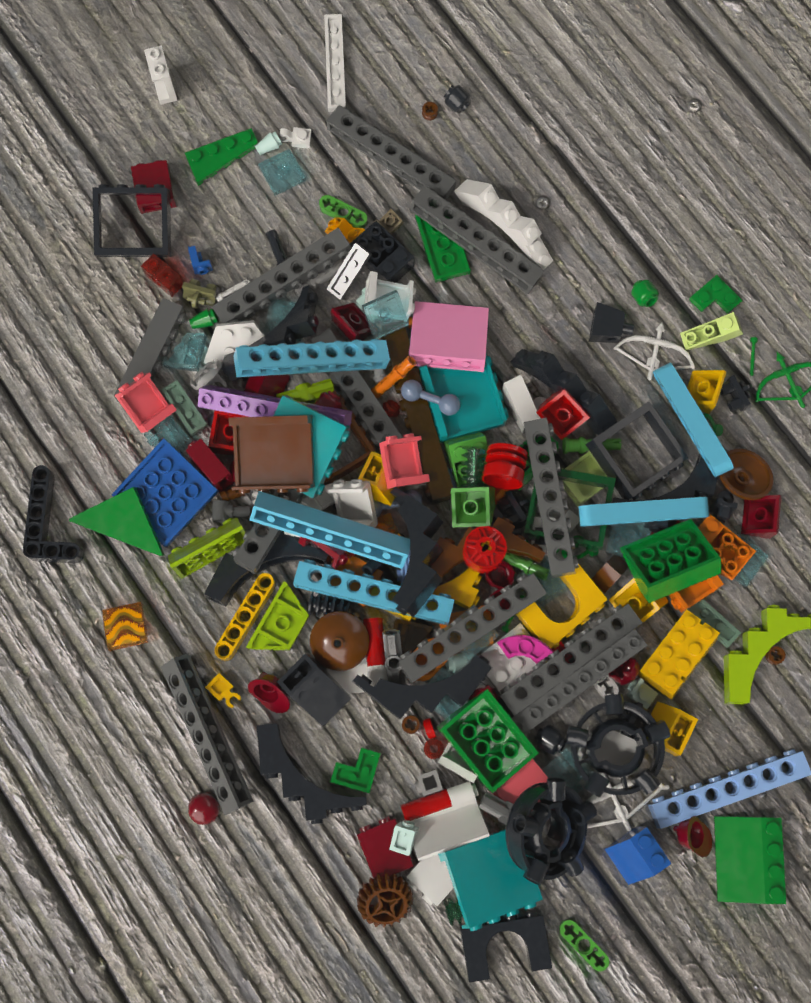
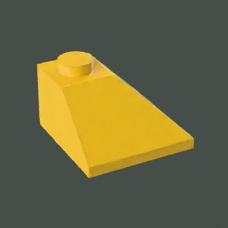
(632, 595)

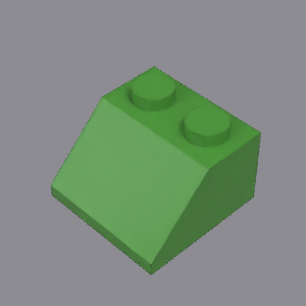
(472, 506)

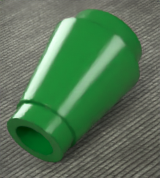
(204, 319)

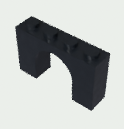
(529, 927)

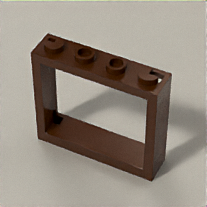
(367, 446)

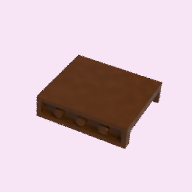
(273, 453)

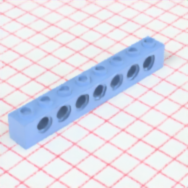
(797, 769)

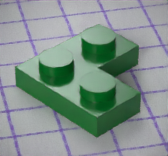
(716, 291)
(359, 777)

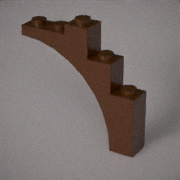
(516, 545)

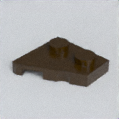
(411, 634)

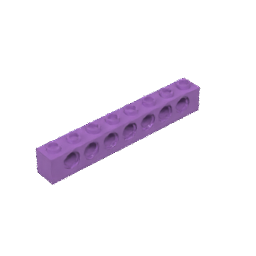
(256, 405)

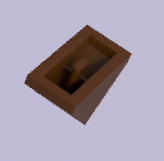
(610, 573)

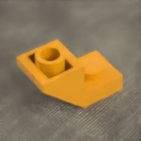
(345, 227)

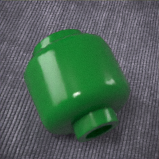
(645, 293)

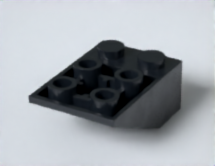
(388, 255)
(314, 689)

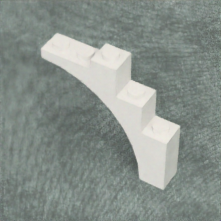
(504, 214)

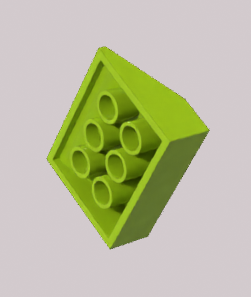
(207, 548)

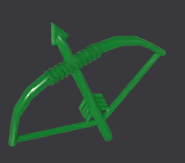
(794, 390)

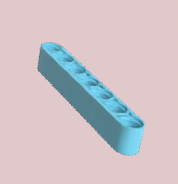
(693, 420)
(643, 511)

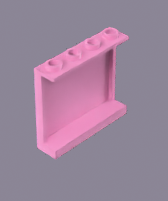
(449, 336)

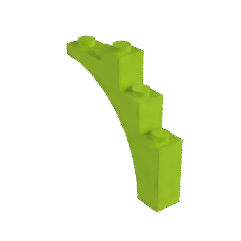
(741, 668)

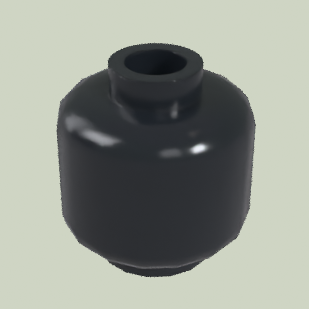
(457, 98)
(551, 739)

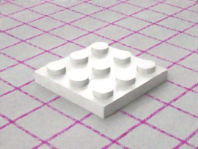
(506, 670)

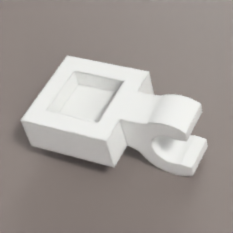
(299, 137)

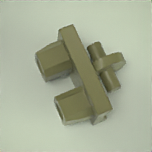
(199, 295)

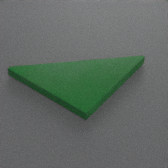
(122, 519)

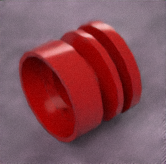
(504, 466)
(490, 559)

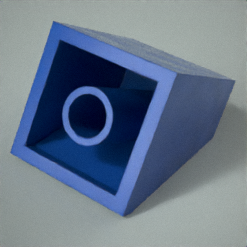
(637, 855)

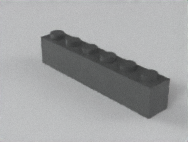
(156, 341)

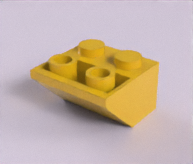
(374, 472)
(679, 724)

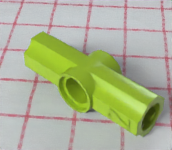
(308, 392)

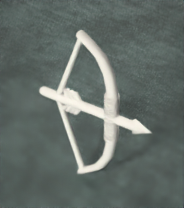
(653, 361)

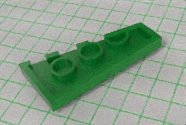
(214, 156)

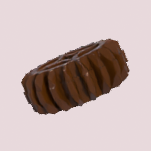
(385, 900)

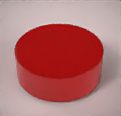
(429, 728)

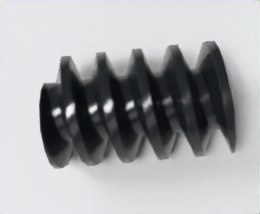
(325, 605)

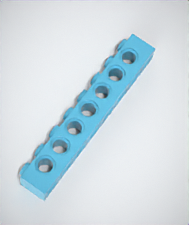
(304, 363)
(308, 568)

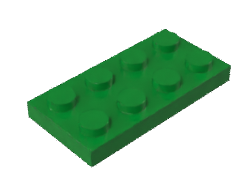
(444, 256)

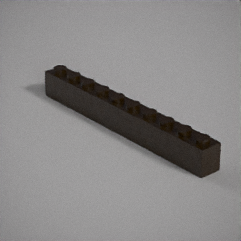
(420, 423)

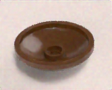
(750, 477)
(342, 627)

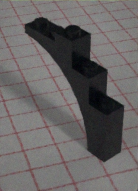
(296, 325)
(550, 372)
(699, 484)
(231, 576)
(317, 801)

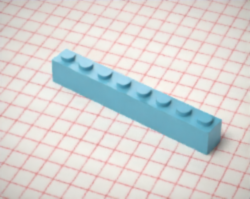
(330, 529)

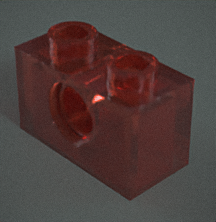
(162, 275)

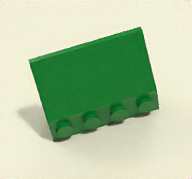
(671, 560)
(487, 740)
(749, 860)

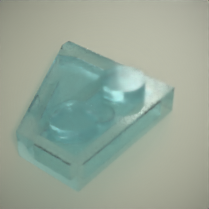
(188, 353)

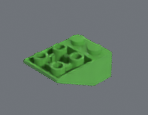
(455, 451)

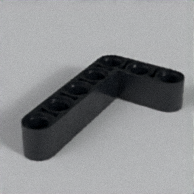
(43, 521)

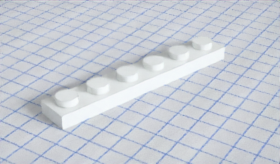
(334, 61)

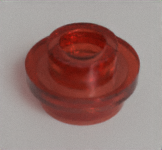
(391, 408)
(428, 753)

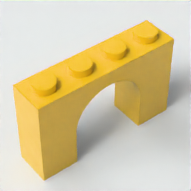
(587, 600)

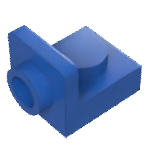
(199, 266)

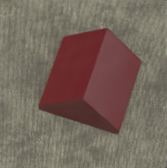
(351, 321)
(267, 385)
(761, 517)

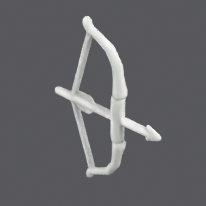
(620, 810)

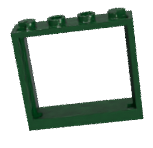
(576, 477)

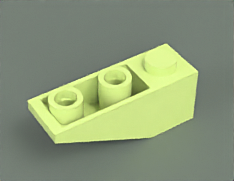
(712, 332)

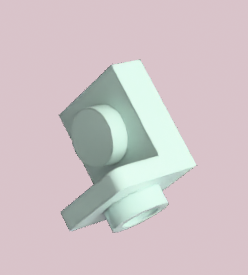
(641, 693)
(404, 837)

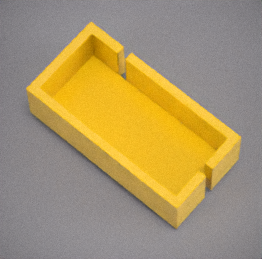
(678, 654)

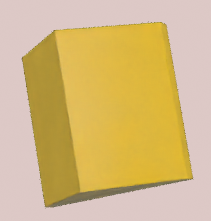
(706, 388)

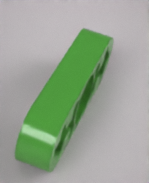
(342, 205)
(599, 952)

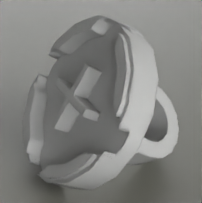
(208, 375)

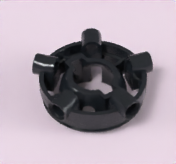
(652, 733)
(567, 826)

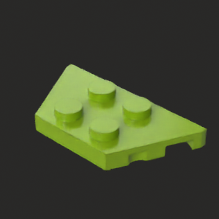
(280, 622)

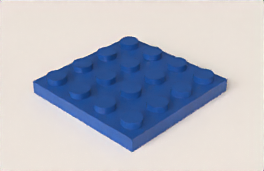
(169, 490)

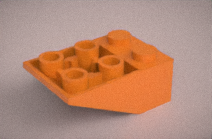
(729, 546)

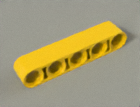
(244, 627)

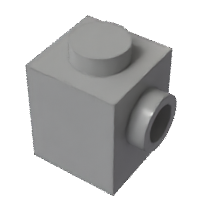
(428, 783)

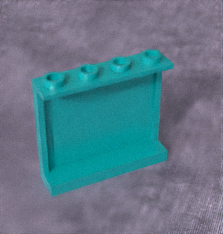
(478, 397)
(327, 440)
(488, 881)

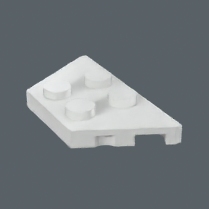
(229, 336)

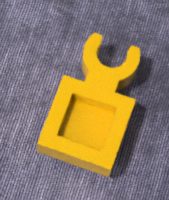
(221, 688)

